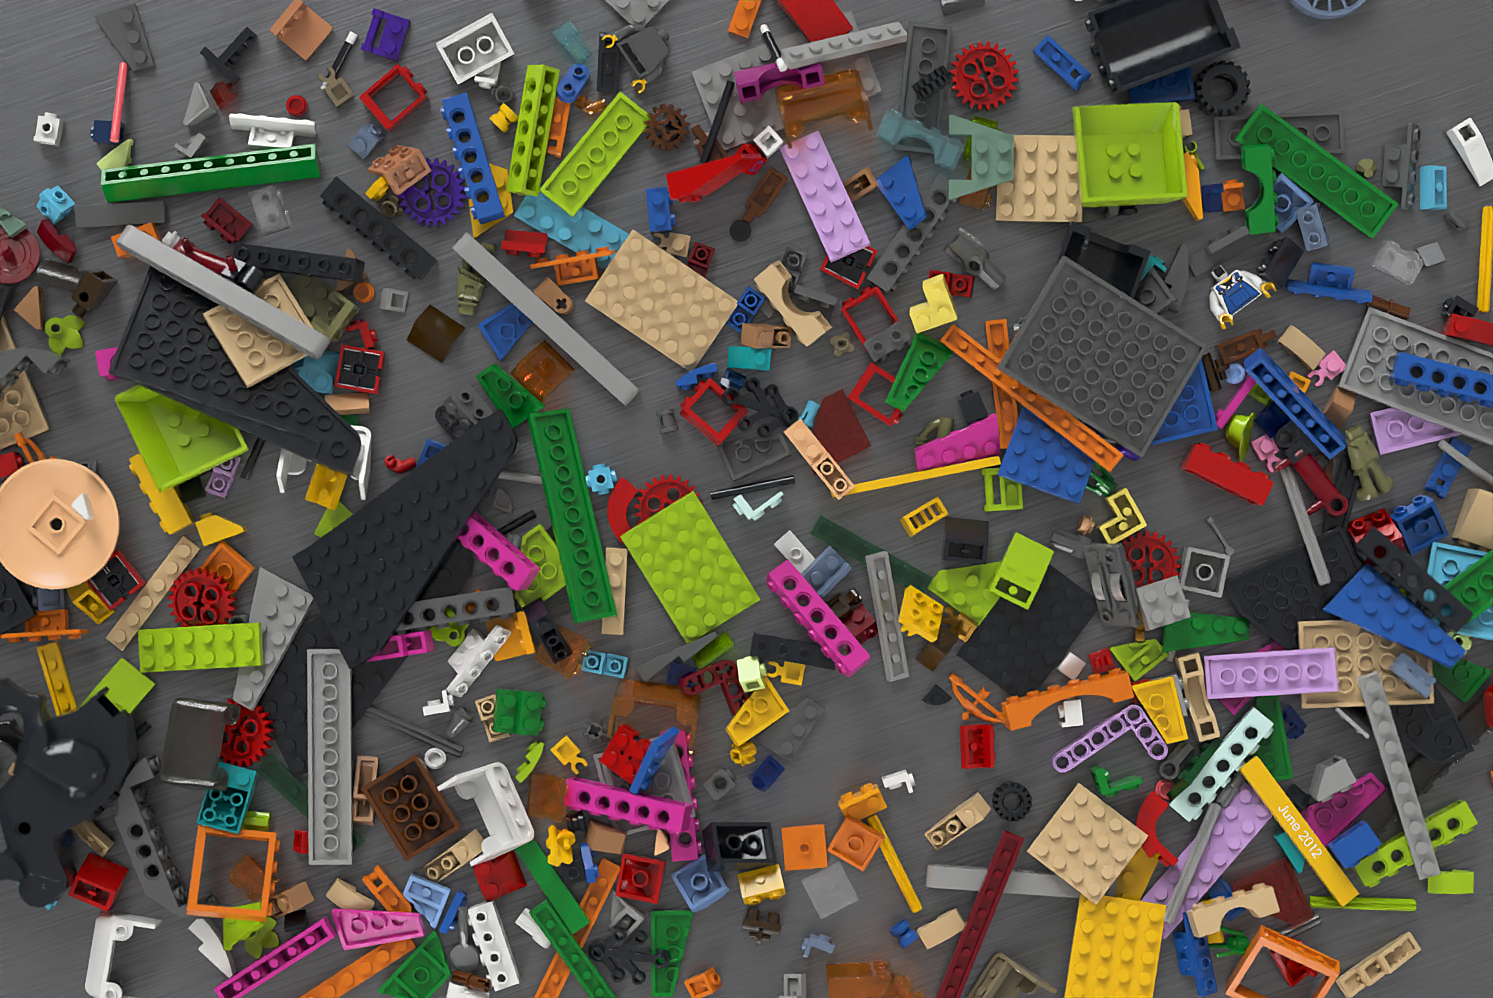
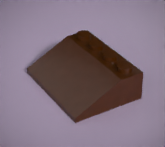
(412, 806)

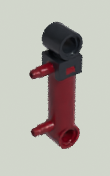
(229, 268)
(1300, 458)

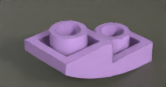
(222, 478)

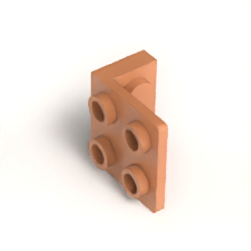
(301, 29)
(401, 167)

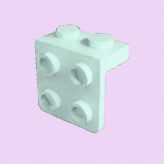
(742, 506)

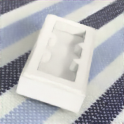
(794, 551)

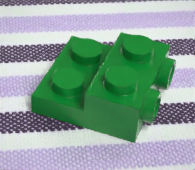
(518, 712)

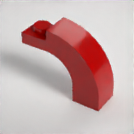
(618, 505)
(1147, 817)

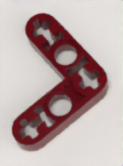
(723, 679)

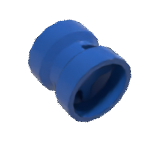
(903, 933)

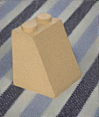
(1476, 520)

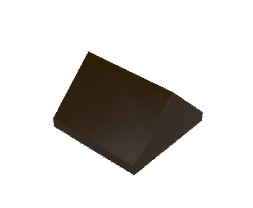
(435, 333)

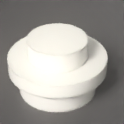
(171, 239)
(435, 758)

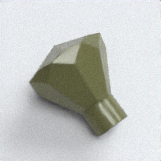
(1366, 168)

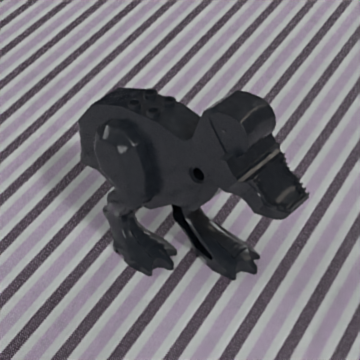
(60, 779)

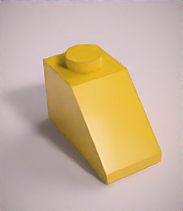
(217, 528)
(89, 602)

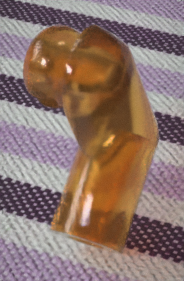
(589, 106)

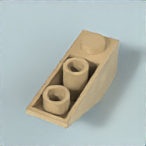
(958, 821)
(454, 857)

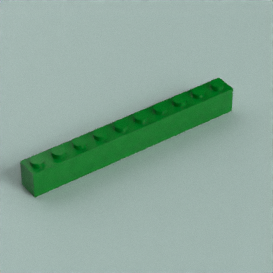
(210, 173)

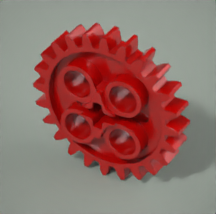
(1002, 69)
(660, 491)
(1165, 565)
(184, 597)
(255, 741)

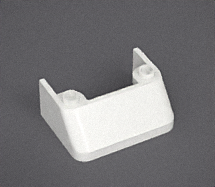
(294, 464)
(498, 806)
(109, 928)

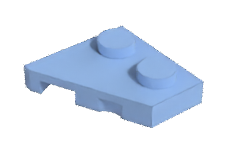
(427, 897)

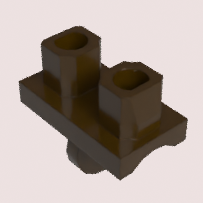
(1213, 379)
(770, 927)

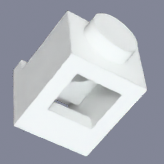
(50, 137)
(768, 142)
(1070, 712)

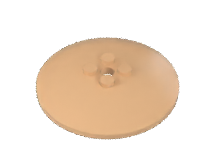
(30, 544)

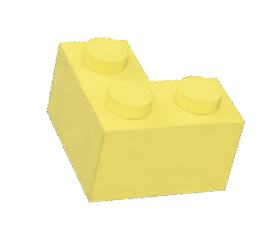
(938, 308)
(1126, 517)

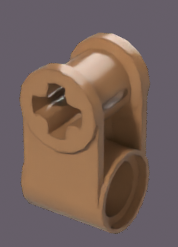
(551, 294)

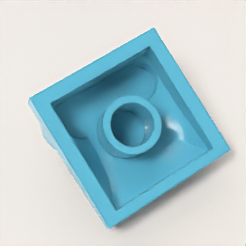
(319, 373)

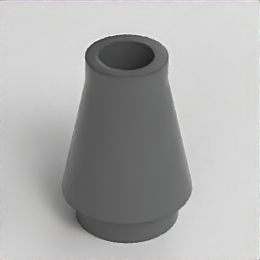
(460, 720)

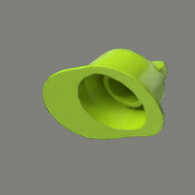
(1239, 432)

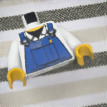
(1235, 292)

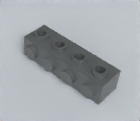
(469, 409)

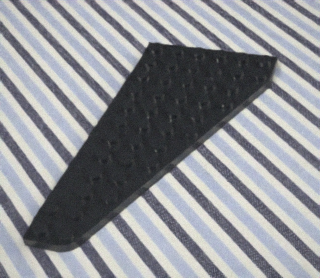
(1287, 592)

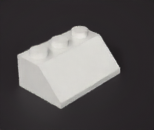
(474, 48)

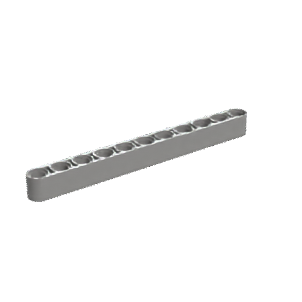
(223, 292)
(546, 319)

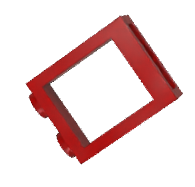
(367, 97)
(866, 294)
(853, 396)
(701, 425)

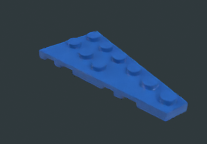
(1387, 613)

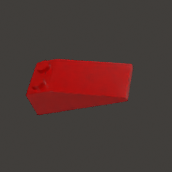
(816, 18)
(704, 179)

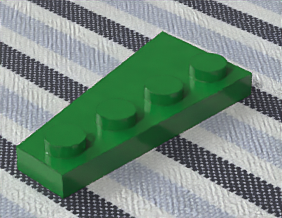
(918, 367)
(1203, 631)
(1273, 750)
(670, 933)

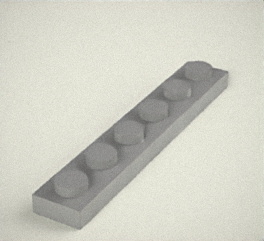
(843, 45)
(887, 616)

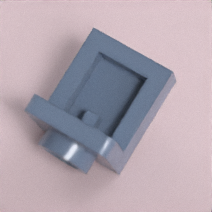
(366, 139)
(821, 942)

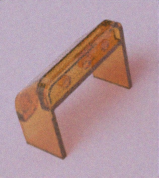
(839, 96)
(655, 694)
(859, 979)

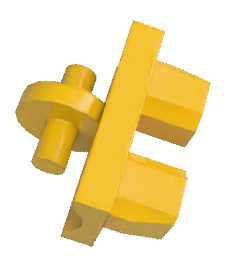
(560, 845)

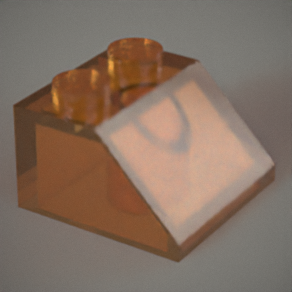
(542, 371)

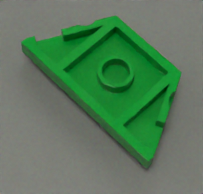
(421, 972)

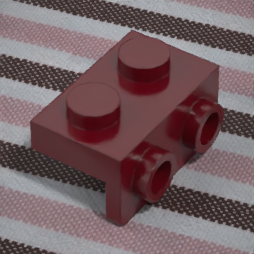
(227, 221)
(860, 624)

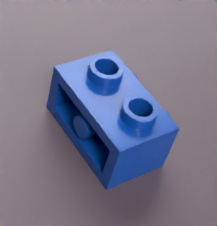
(659, 210)
(1354, 844)

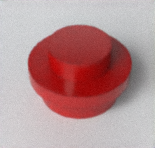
(296, 105)

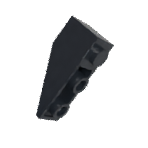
(547, 630)

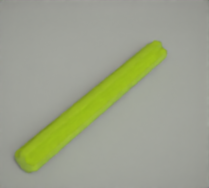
(1364, 903)

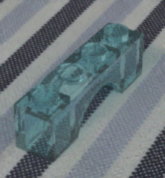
(945, 150)

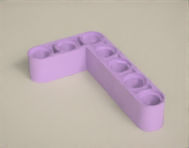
(1108, 736)

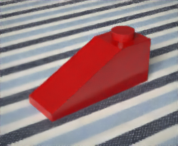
(1468, 329)

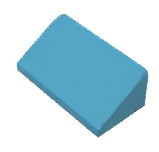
(1433, 188)

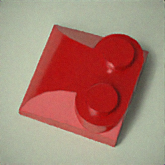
(499, 876)
(641, 878)

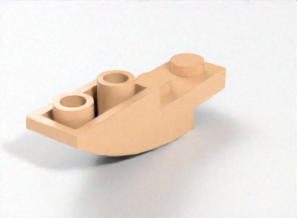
(819, 459)

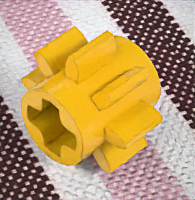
(743, 753)

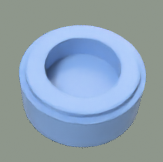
(1235, 373)

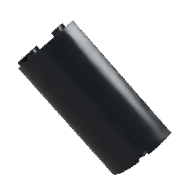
(1156, 38)
(1107, 259)

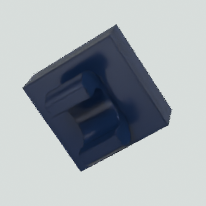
(732, 379)

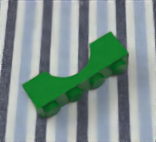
(1261, 215)

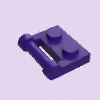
(392, 37)

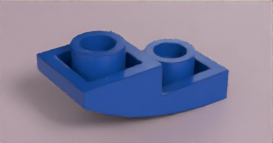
(747, 309)
(690, 379)

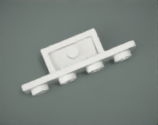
(271, 132)
(473, 657)

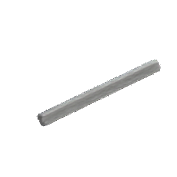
(1305, 525)
(1192, 863)

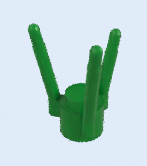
(1104, 485)
(1236, 943)

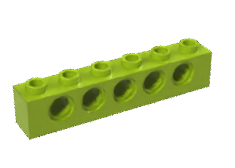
(532, 130)
(1464, 824)

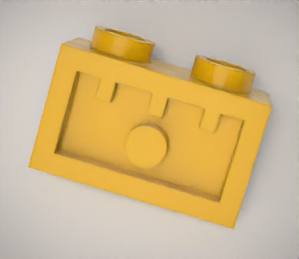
(325, 487)
(761, 884)

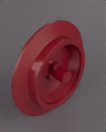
(17, 256)

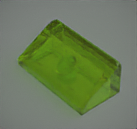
(713, 650)

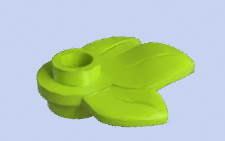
(67, 335)
(445, 634)
(261, 938)

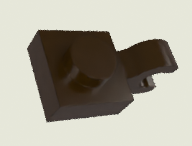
(841, 605)

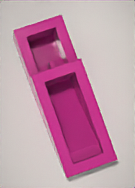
(406, 645)

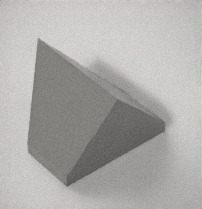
(199, 107)
(623, 915)

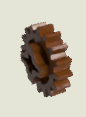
(669, 119)

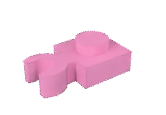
(1329, 366)
(1265, 449)

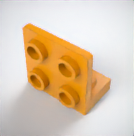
(521, 638)
(862, 803)

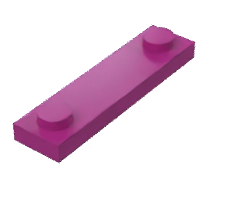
(1224, 415)

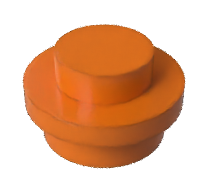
(363, 292)

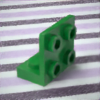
(1106, 787)

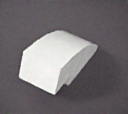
(213, 945)

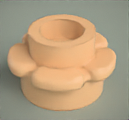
(1085, 525)

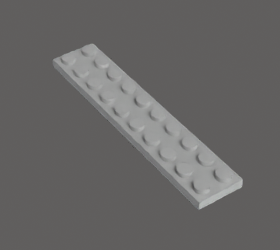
(329, 758)

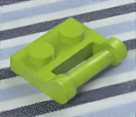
(1010, 492)

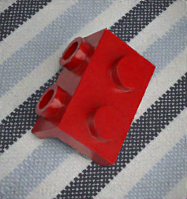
(524, 242)
(977, 746)
(1290, 969)

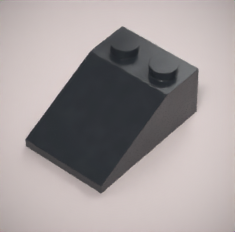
(738, 845)

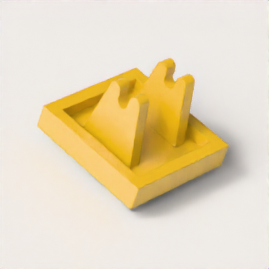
(920, 614)

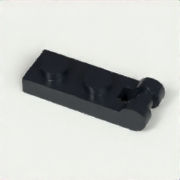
(608, 66)

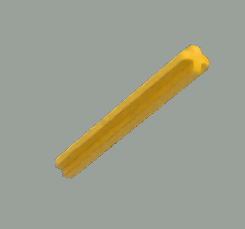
(1486, 259)
(896, 866)

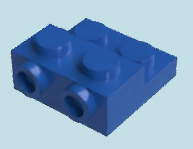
(1419, 524)

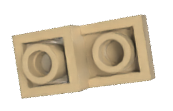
(1302, 347)
(486, 710)
(346, 897)
(941, 929)

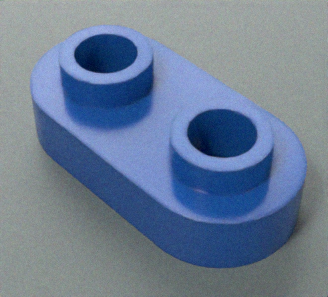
(573, 81)
(587, 855)

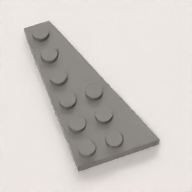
(282, 612)

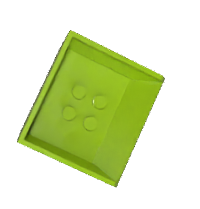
(1129, 154)
(176, 438)

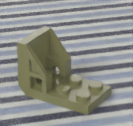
(323, 306)

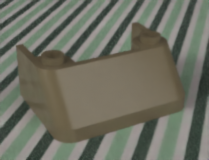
(1006, 979)

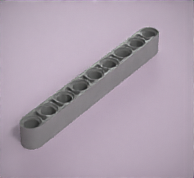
(1018, 883)

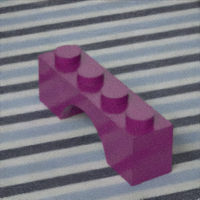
(755, 81)

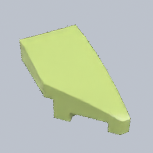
(117, 157)

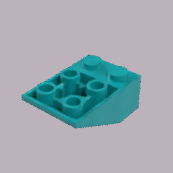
(228, 808)

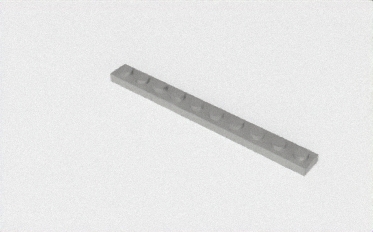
(1398, 775)

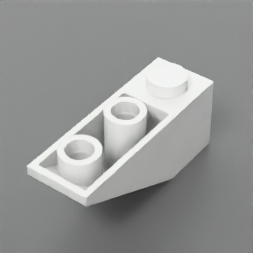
(1472, 150)

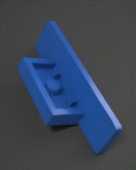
(1330, 281)
(1195, 958)

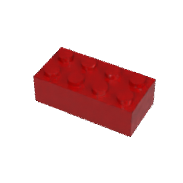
(1229, 476)

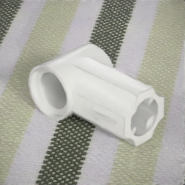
(527, 923)
(460, 991)

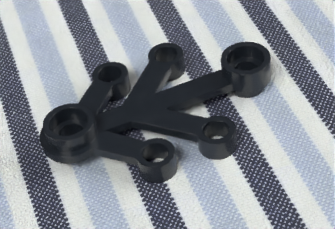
(762, 406)
(625, 955)

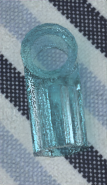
(569, 38)

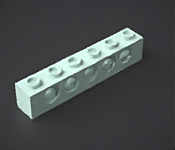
(1252, 718)

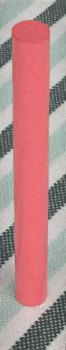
(119, 101)

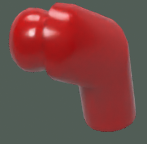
(399, 466)

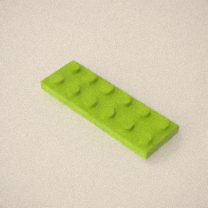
(595, 155)
(200, 647)

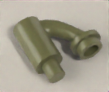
(944, 427)

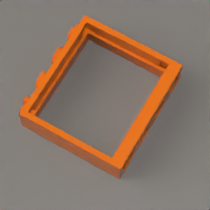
(227, 912)
(1288, 948)

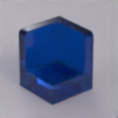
(1211, 197)
(1271, 419)
(678, 671)

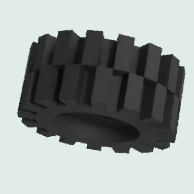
(932, 83)
(1002, 792)

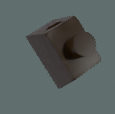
(92, 291)

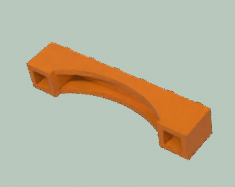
(1020, 711)

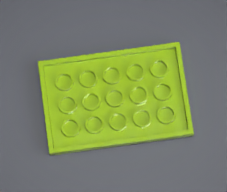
(690, 567)

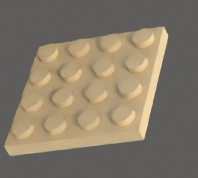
(1043, 182)
(250, 348)
(1087, 843)

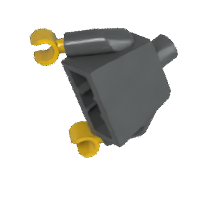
(643, 49)

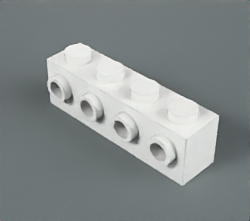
(493, 944)

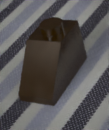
(935, 652)

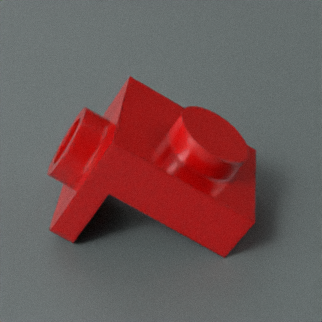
(369, 336)

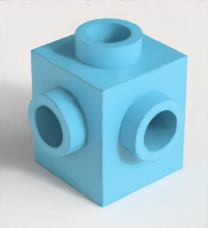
(55, 204)
(610, 479)

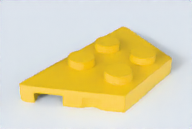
(500, 177)

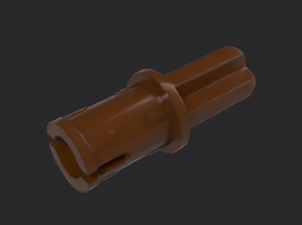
(1389, 307)
(471, 980)

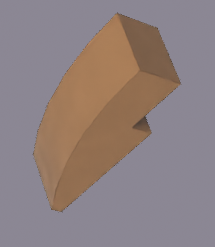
(366, 771)

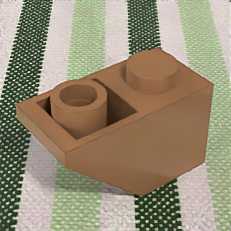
(765, 335)
(290, 900)

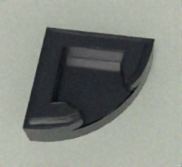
(936, 696)

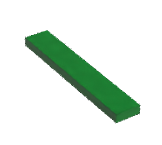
(553, 886)
(570, 951)

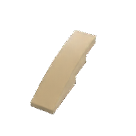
(1378, 964)

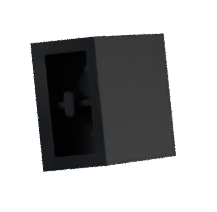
(1280, 262)
(965, 540)

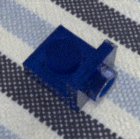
(1292, 718)
(766, 773)

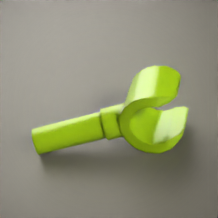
(1194, 144)

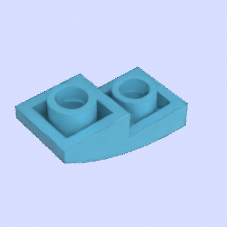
(606, 664)

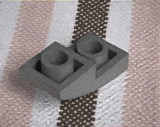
(793, 262)

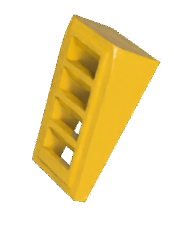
(908, 526)

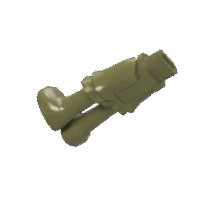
(470, 285)
(1362, 456)

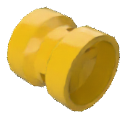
(504, 118)

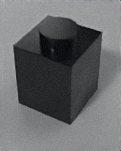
(972, 406)

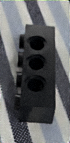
(790, 651)

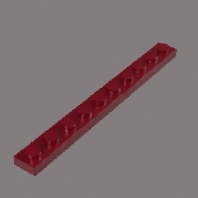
(980, 915)

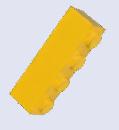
(168, 504)

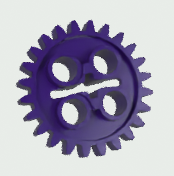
(451, 189)

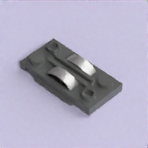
(1112, 584)

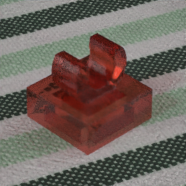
(222, 95)

